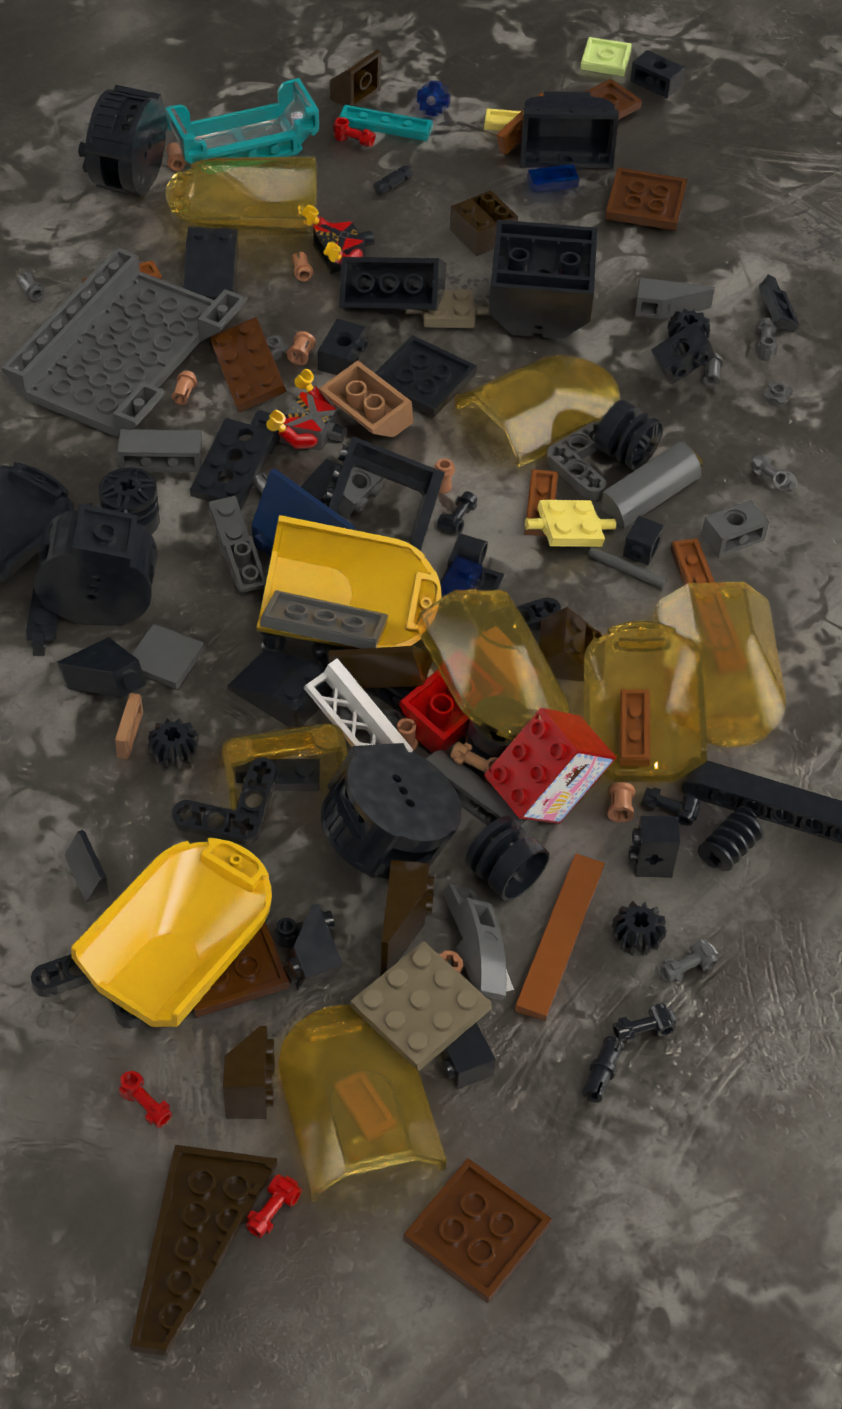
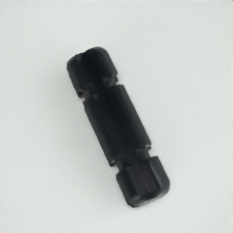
(393, 180)

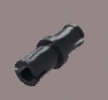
(603, 1069)

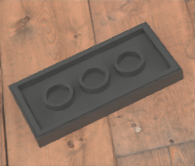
(324, 620)

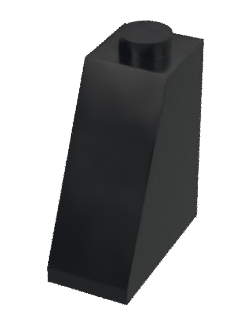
(102, 670)

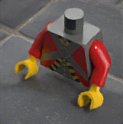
(309, 420)

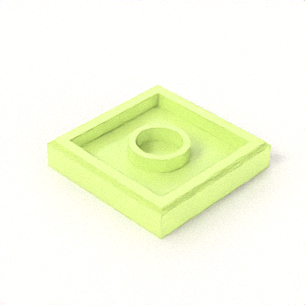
(606, 56)

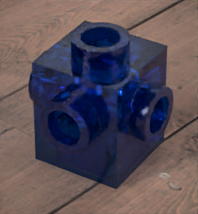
(439, 92)

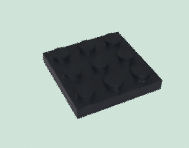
(426, 374)

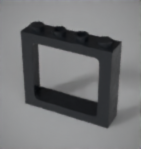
(391, 467)

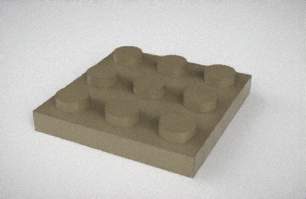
(421, 1005)

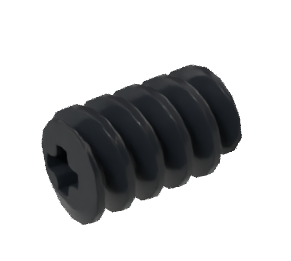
(731, 839)

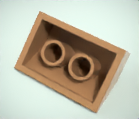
(369, 400)

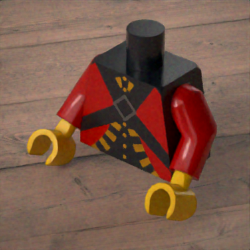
(336, 239)

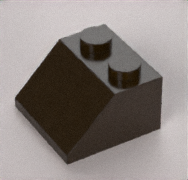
(357, 81)

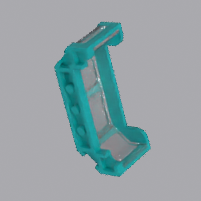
(253, 132)

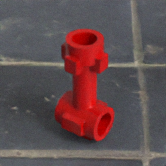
(343, 131)
(132, 1090)
(283, 1191)

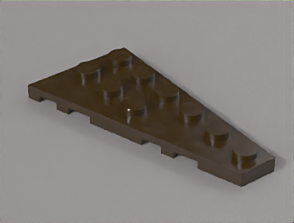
(197, 1222)

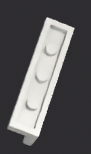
(358, 702)

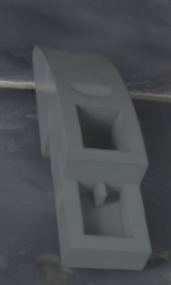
(237, 545)
(481, 942)

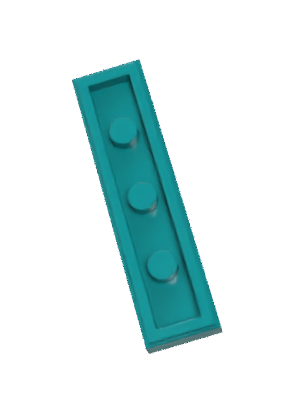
(387, 122)

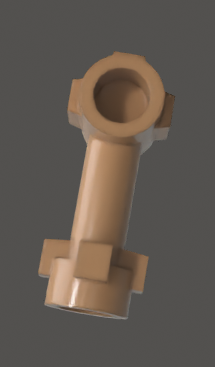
(462, 753)

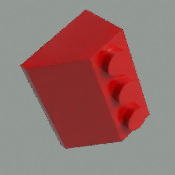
(435, 714)

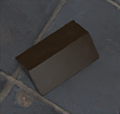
(385, 665)

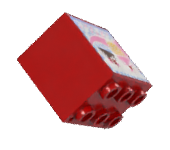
(550, 766)

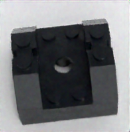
(542, 277)

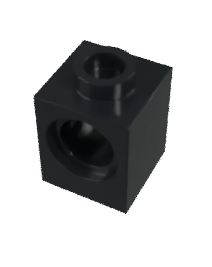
(643, 540)

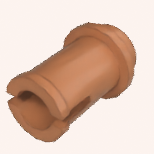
(175, 159)
(303, 270)
(185, 383)
(445, 465)
(407, 730)

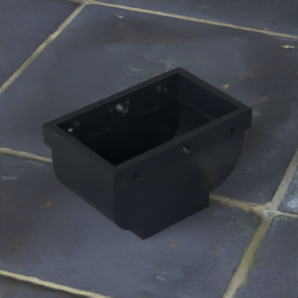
(568, 131)

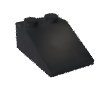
(210, 260)
(277, 685)

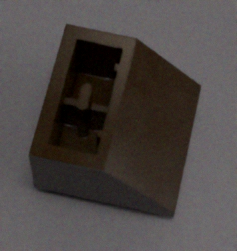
(476, 221)
(564, 643)
(249, 1077)

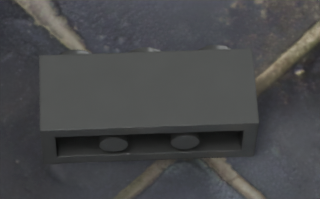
(160, 450)

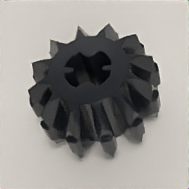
(684, 319)
(173, 742)
(639, 928)

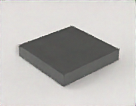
(167, 655)

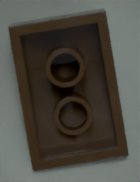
(407, 903)

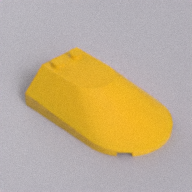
(352, 571)
(176, 929)

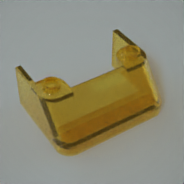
(279, 744)

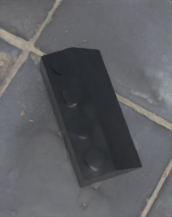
(392, 283)

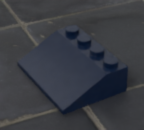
(288, 499)

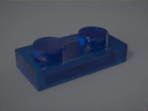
(553, 178)
(461, 576)

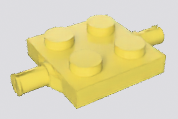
(570, 523)

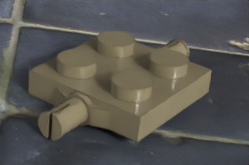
(455, 310)

